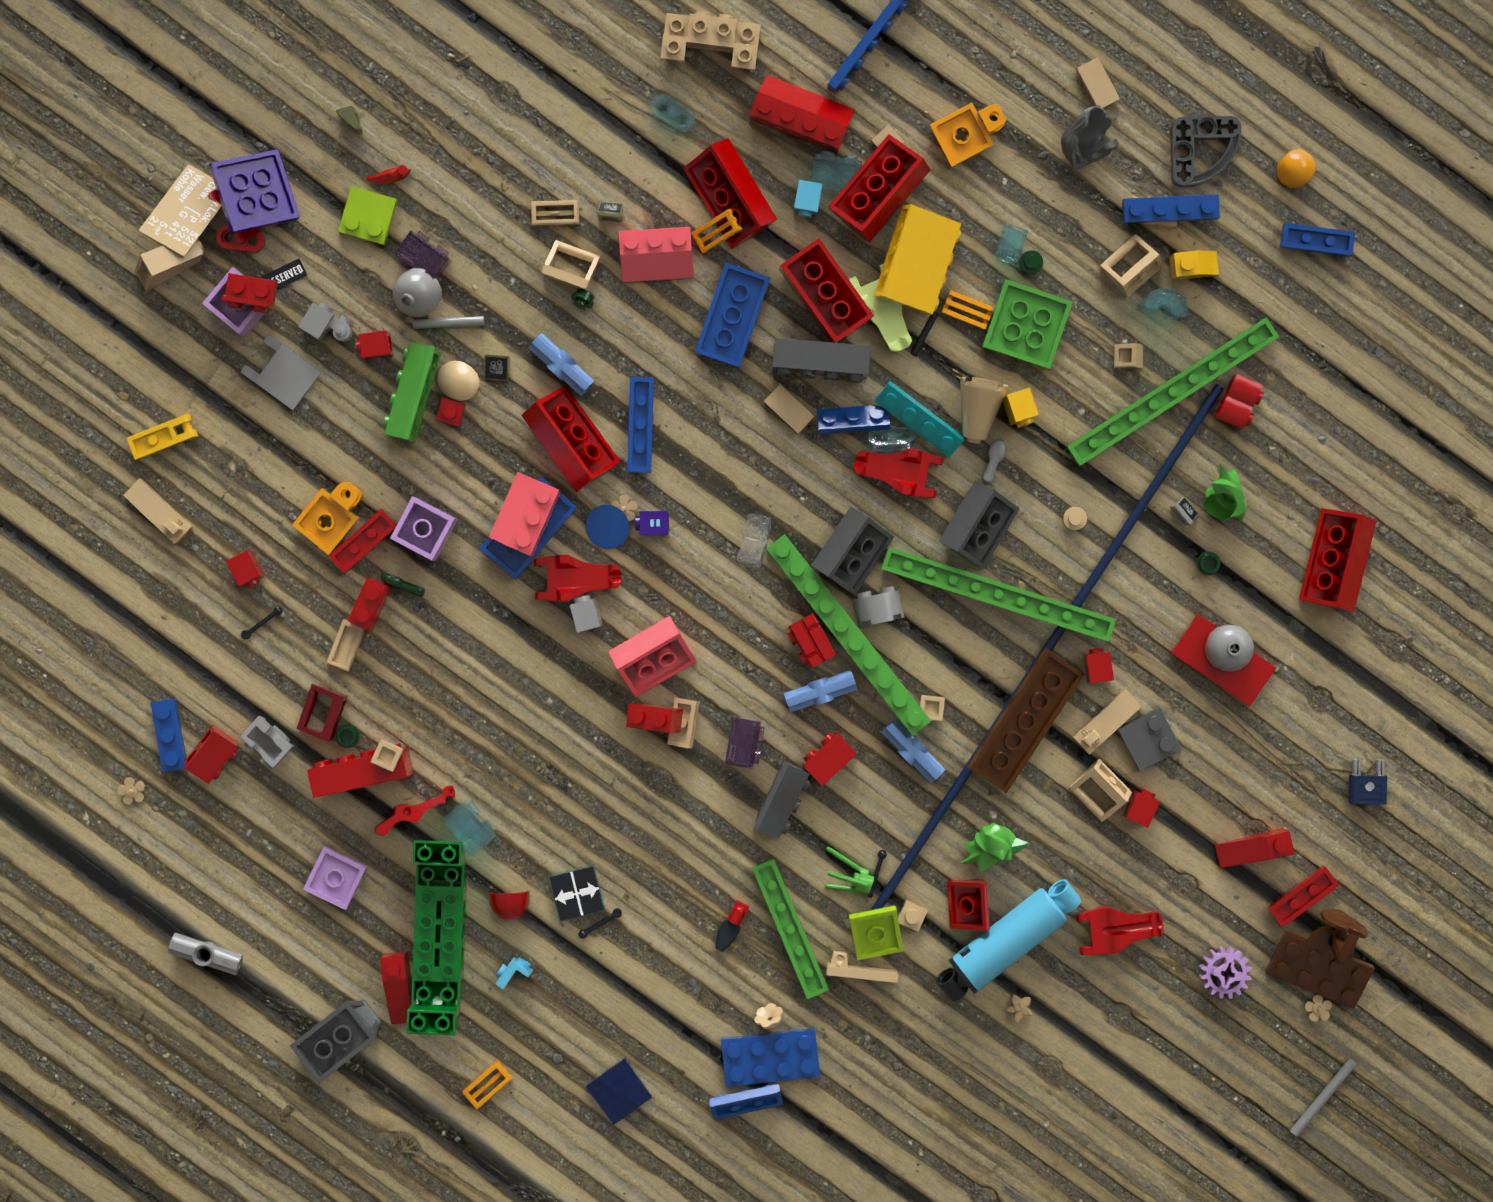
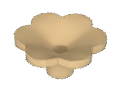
(768, 1016)

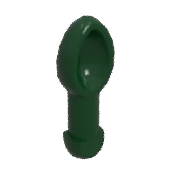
(397, 582)

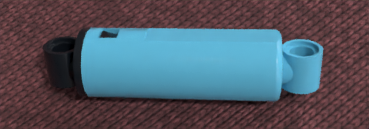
(1008, 940)

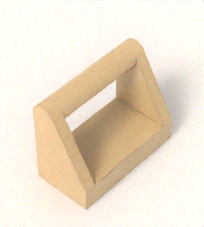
(1139, 272)
(565, 277)
(1108, 782)

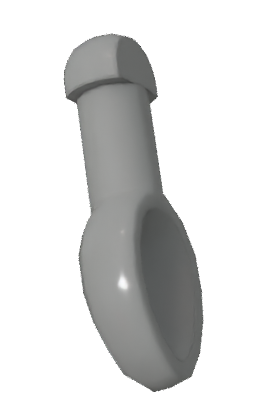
(995, 454)

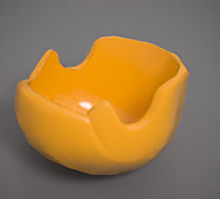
(1296, 168)

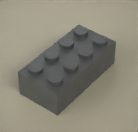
(822, 359)

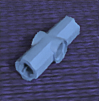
(561, 364)
(820, 691)
(913, 750)

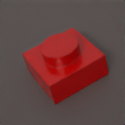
(450, 412)

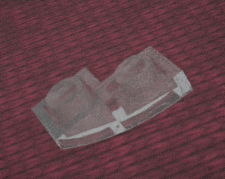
(756, 539)

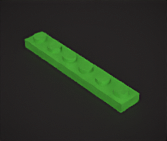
(790, 928)

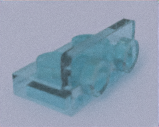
(834, 171)

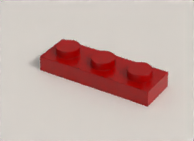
(363, 541)
(1302, 896)

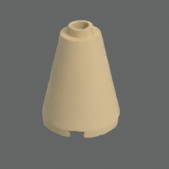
(979, 406)

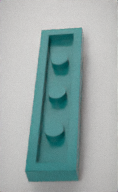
(919, 419)

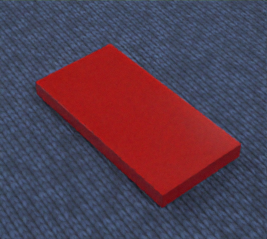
(1241, 684)

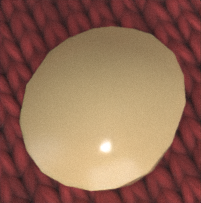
(458, 380)

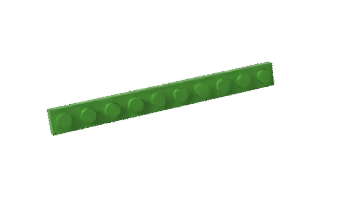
(1172, 391)
(998, 594)
(848, 635)

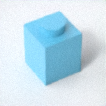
(807, 198)

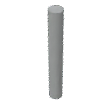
(448, 322)

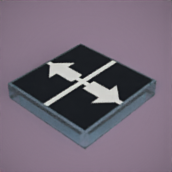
(577, 893)

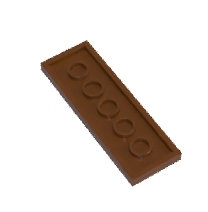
(1025, 720)

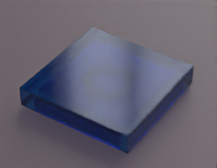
(619, 1091)

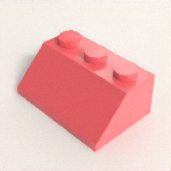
(656, 254)
(525, 514)
(652, 656)

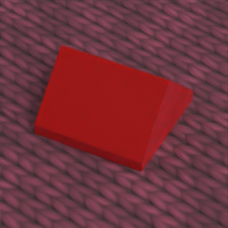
(968, 904)

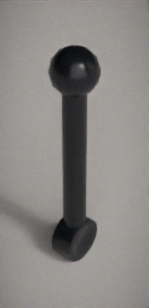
(246, 634)
(882, 855)
(616, 914)

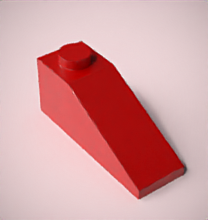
(1255, 848)
(397, 985)

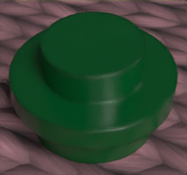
(1031, 262)
(582, 299)
(1208, 563)
(347, 736)

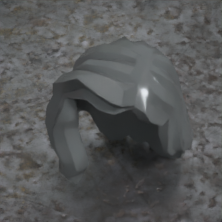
(1085, 138)

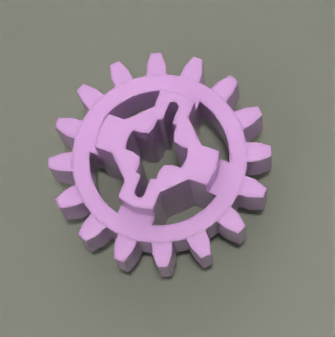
(1227, 962)

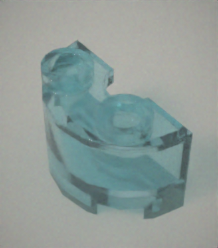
(1166, 299)

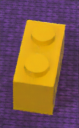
(1020, 407)

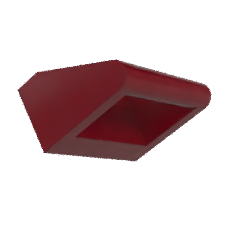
(333, 717)

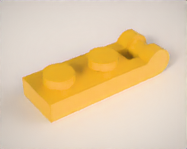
(161, 437)

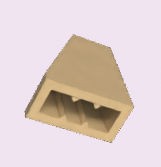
(163, 263)

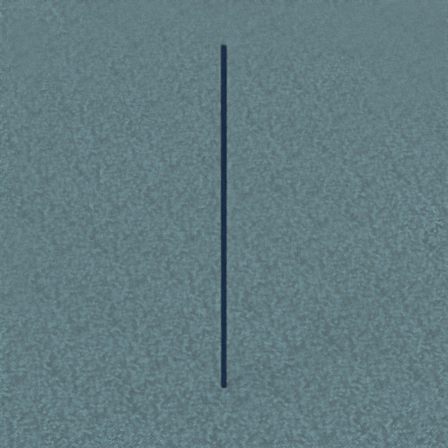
(1056, 635)

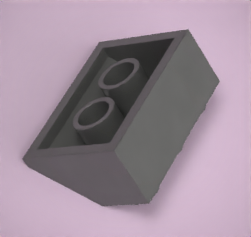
(979, 524)
(852, 550)
(782, 799)

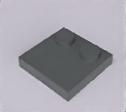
(1149, 739)

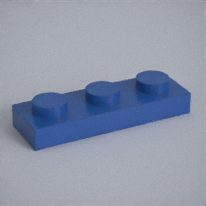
(1317, 239)
(852, 419)
(169, 734)
(746, 1101)

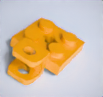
(978, 128)
(333, 505)

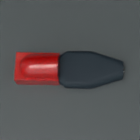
(731, 926)

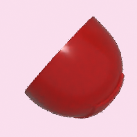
(509, 905)

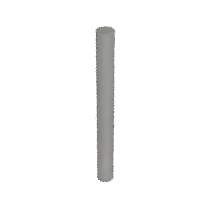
(1323, 1097)

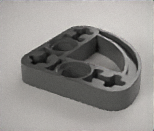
(1194, 133)

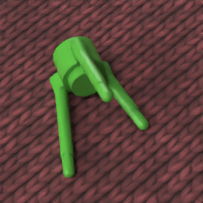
(860, 881)

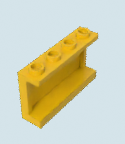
(918, 259)

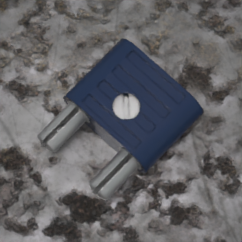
(1368, 788)

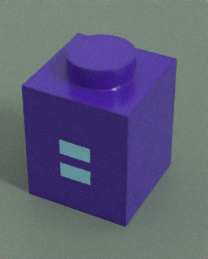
(652, 523)

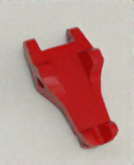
(901, 470)
(572, 577)
(412, 813)
(1115, 930)

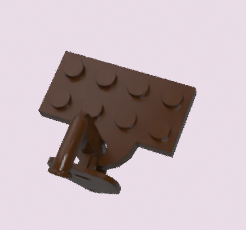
(1324, 965)

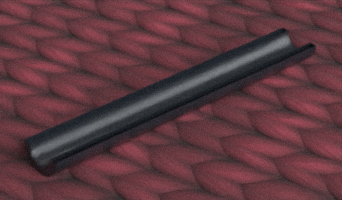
(924, 333)

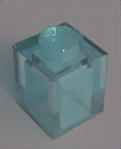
(1011, 243)

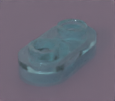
(674, 111)
(894, 439)

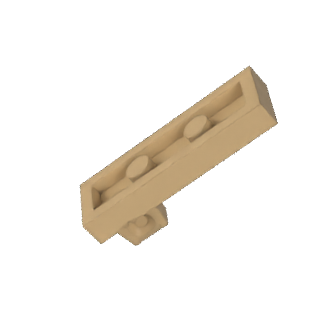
(158, 511)
(1107, 721)
(839, 967)

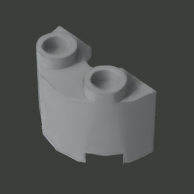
(879, 607)
(266, 740)

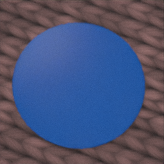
(607, 526)

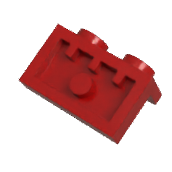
(250, 292)

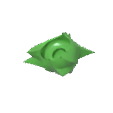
(1226, 497)
(993, 845)

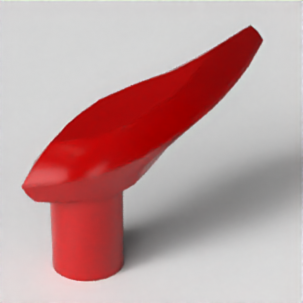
(390, 175)

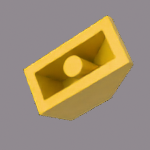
(1193, 264)

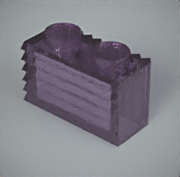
(420, 254)
(743, 742)

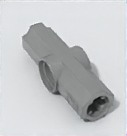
(191, 950)

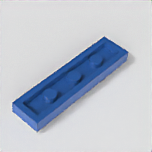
(1170, 209)
(640, 425)

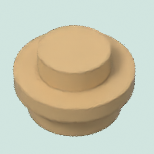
(1075, 518)

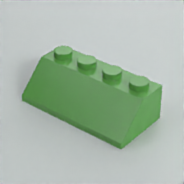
(412, 392)

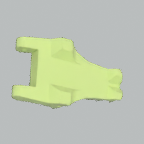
(886, 317)

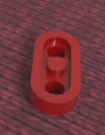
(241, 240)

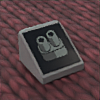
(1184, 511)

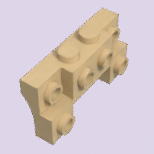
(713, 34)

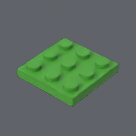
(1027, 324)

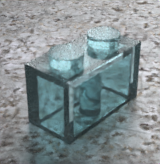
(469, 826)

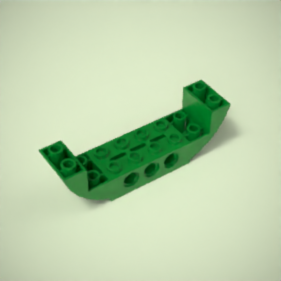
(438, 937)

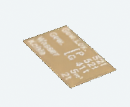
(183, 212)

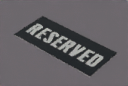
(287, 274)

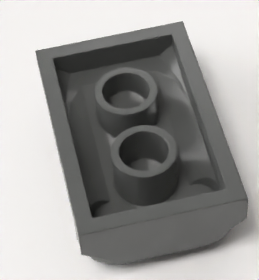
(337, 1038)

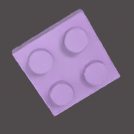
(335, 877)

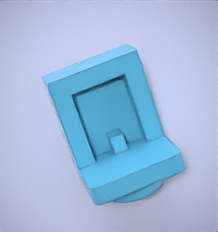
(506, 972)

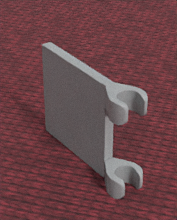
(285, 375)

